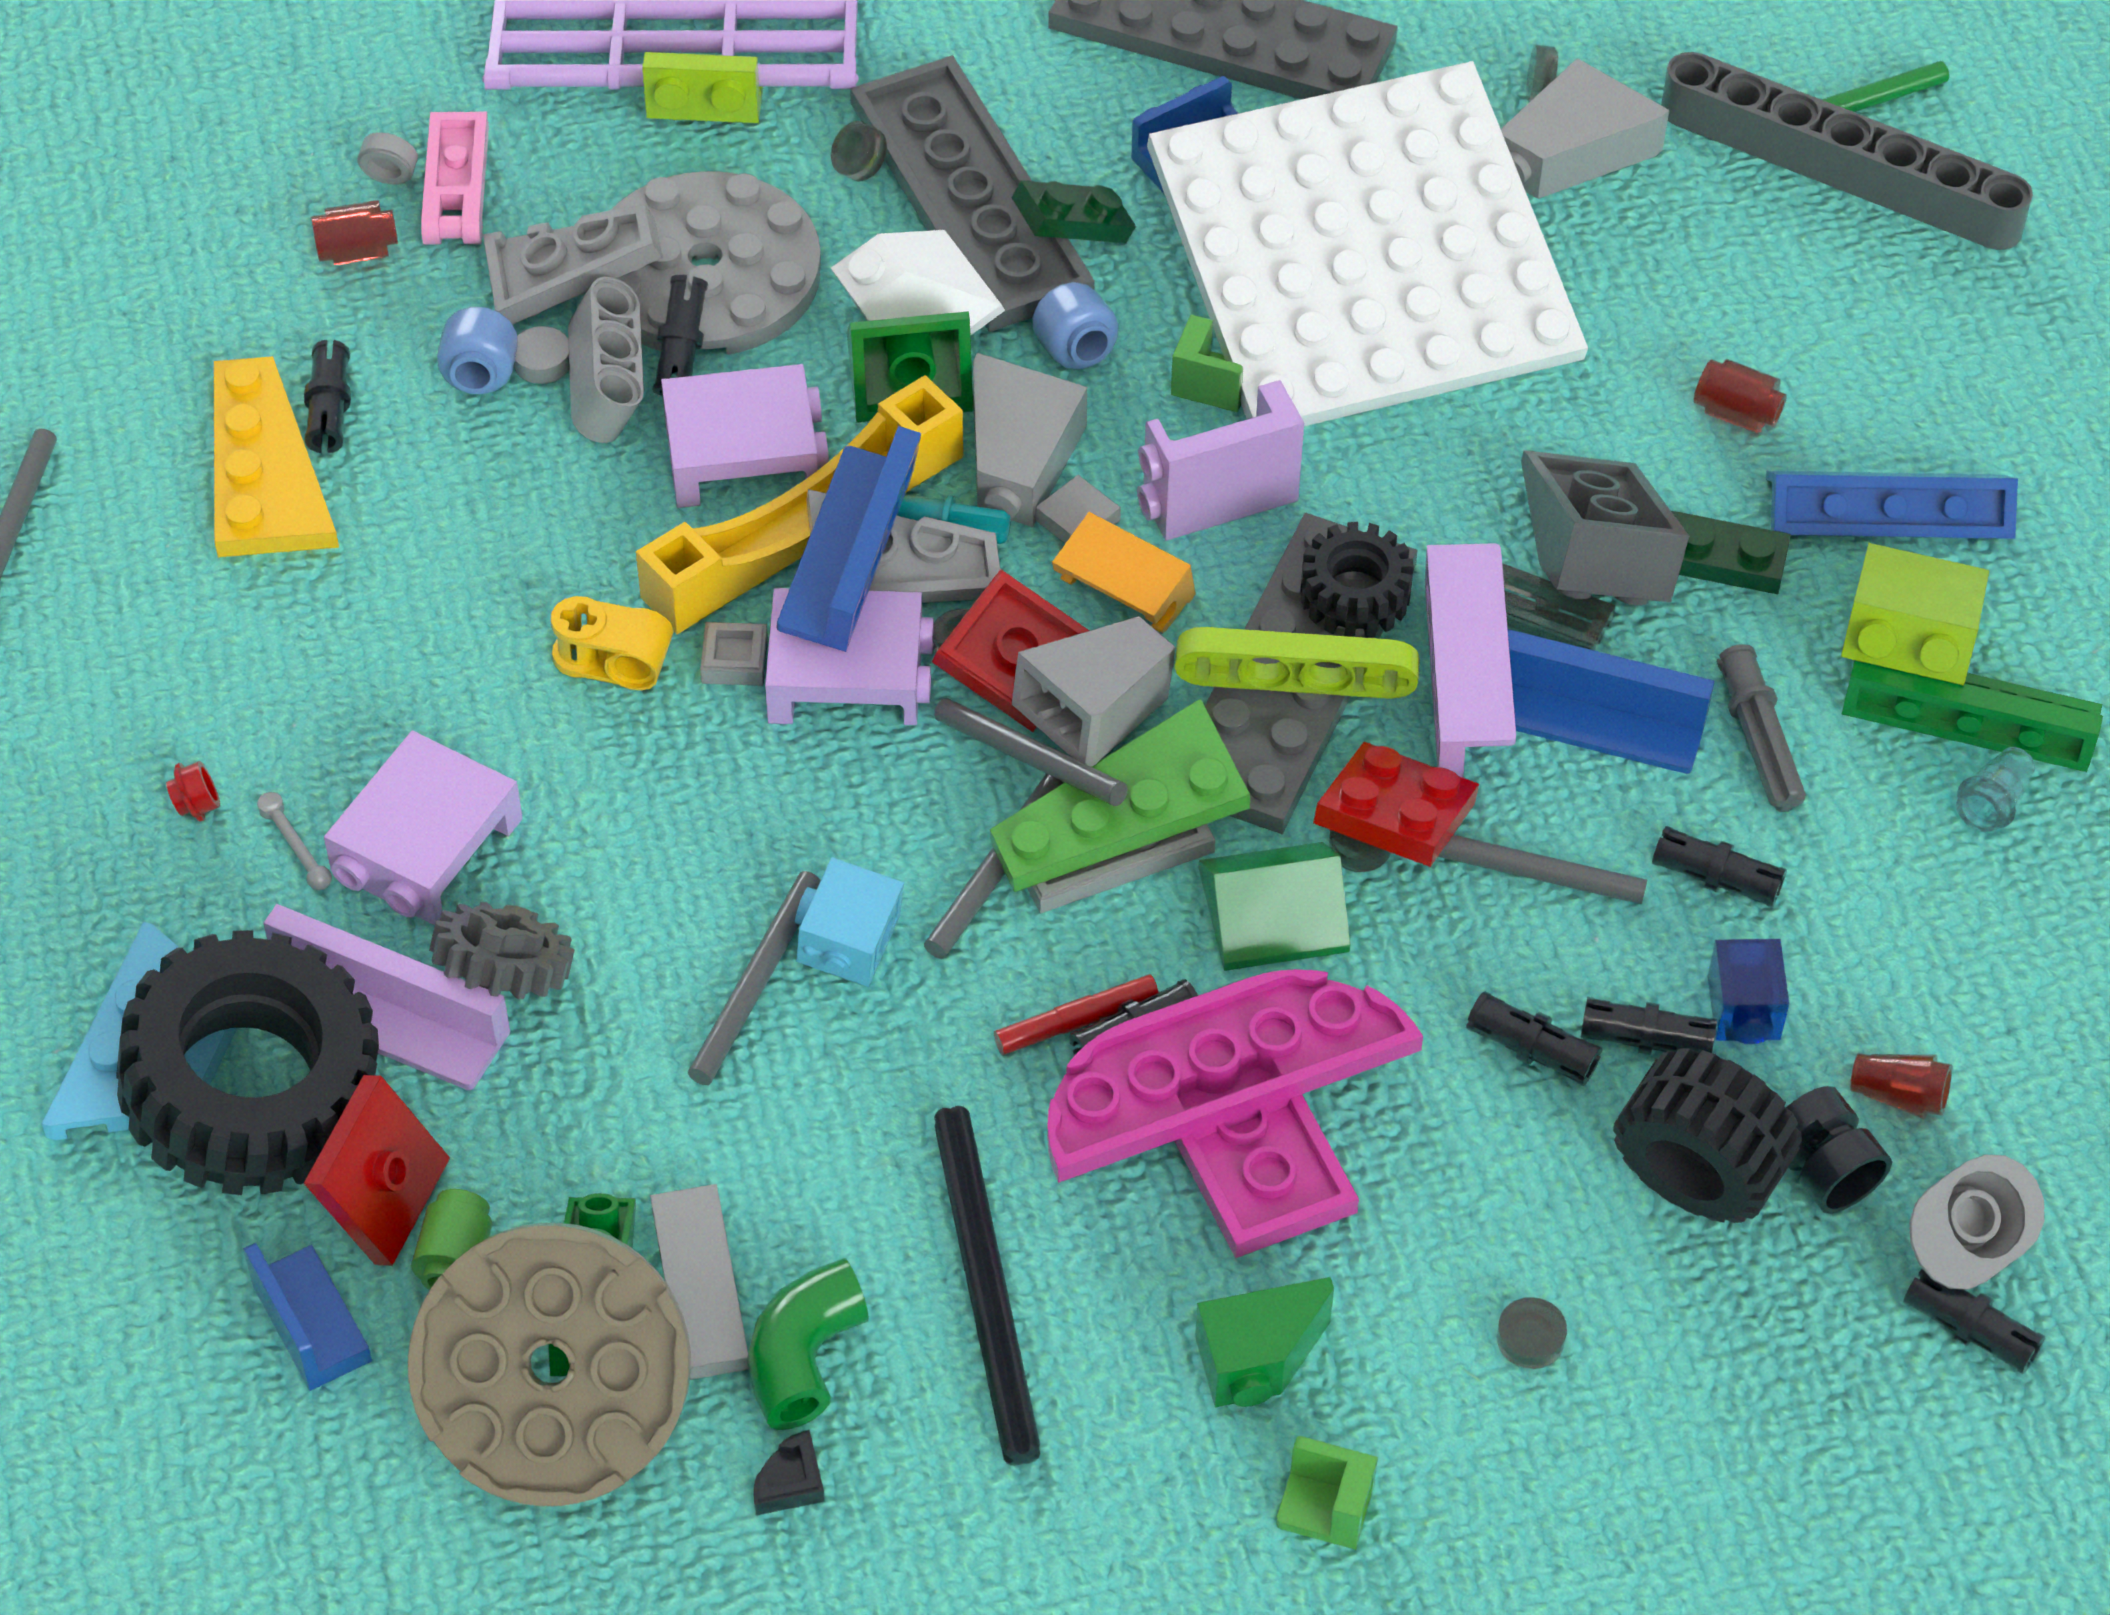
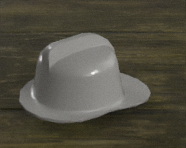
(1976, 1221)

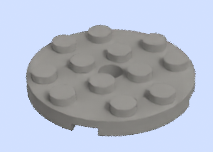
(764, 251)

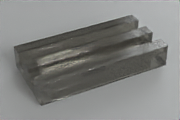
(1543, 616)

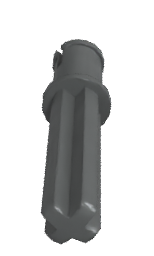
(1754, 707)

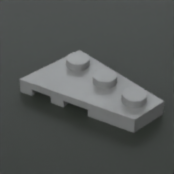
(559, 264)
(930, 557)

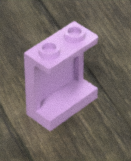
(741, 427)
(1223, 470)
(876, 669)
(419, 825)

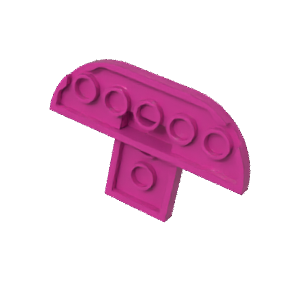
(1228, 1089)

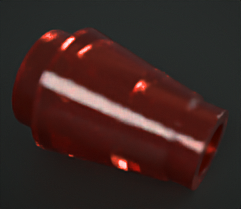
(1904, 1081)

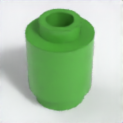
(448, 1231)

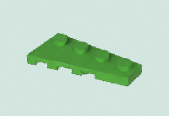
(1174, 782)

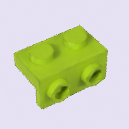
(701, 87)

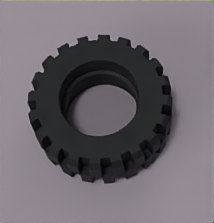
(242, 986)

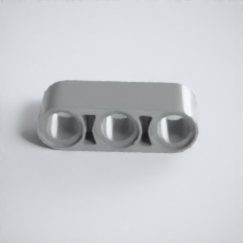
(605, 360)

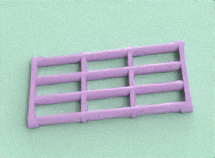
(668, 41)

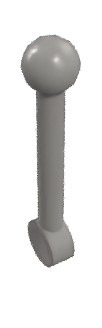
(272, 807)

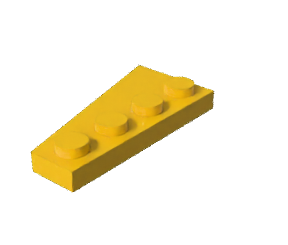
(262, 471)

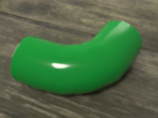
(788, 1339)

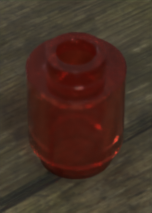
(354, 232)
(1740, 395)

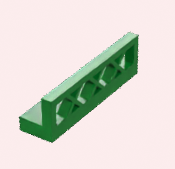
(1978, 713)

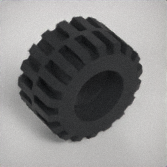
(1707, 1135)

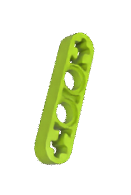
(1368, 664)

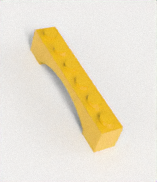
(706, 567)

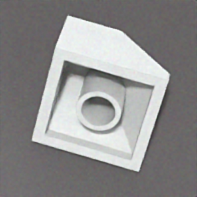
(915, 277)

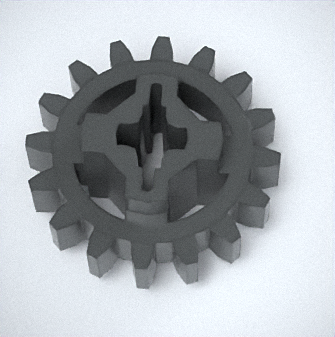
(501, 950)

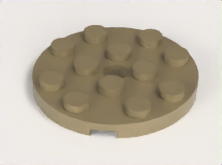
(535, 1436)

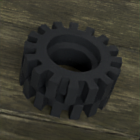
(1356, 553)

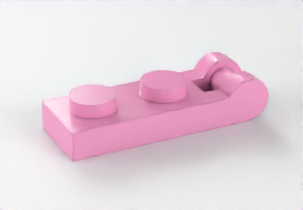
(455, 177)

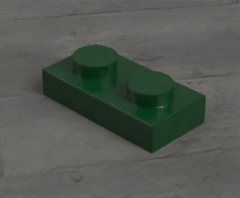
(1073, 211)
(1733, 553)

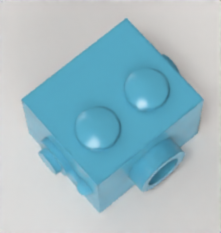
(848, 921)

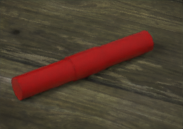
(1072, 1015)

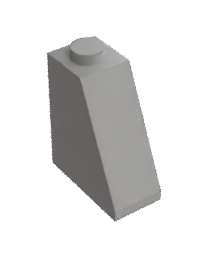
(1582, 130)
(1022, 434)
(1094, 686)

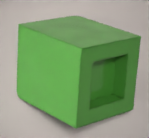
(1202, 373)
(1327, 1492)

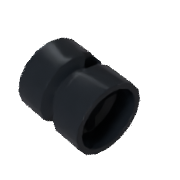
(1835, 1156)

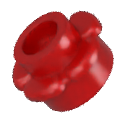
(193, 790)

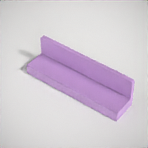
(1468, 651)
(417, 1009)

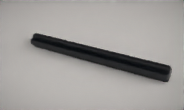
(987, 1287)

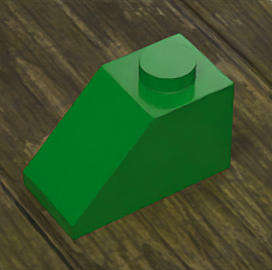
(1260, 1339)

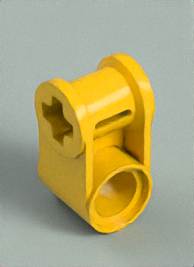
(616, 644)

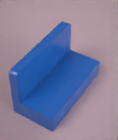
(308, 1315)

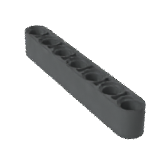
(1847, 150)

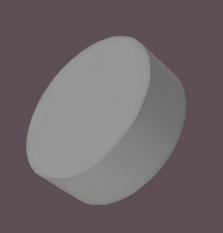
(387, 158)
(542, 355)

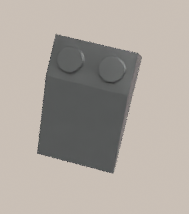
(1602, 528)

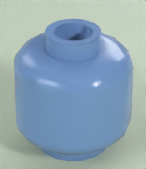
(1075, 326)
(477, 350)

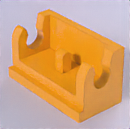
(1126, 570)

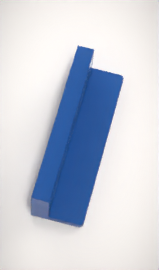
(1893, 504)
(848, 542)
(1607, 702)

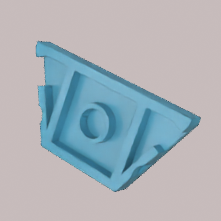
(91, 1083)

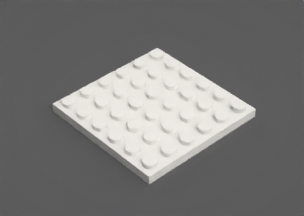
(1367, 245)

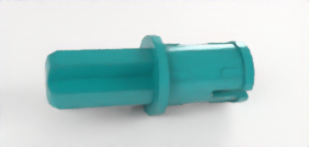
(948, 510)

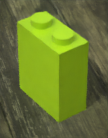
(1916, 614)

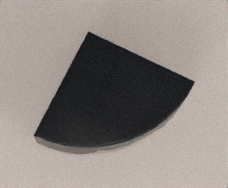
(789, 1477)

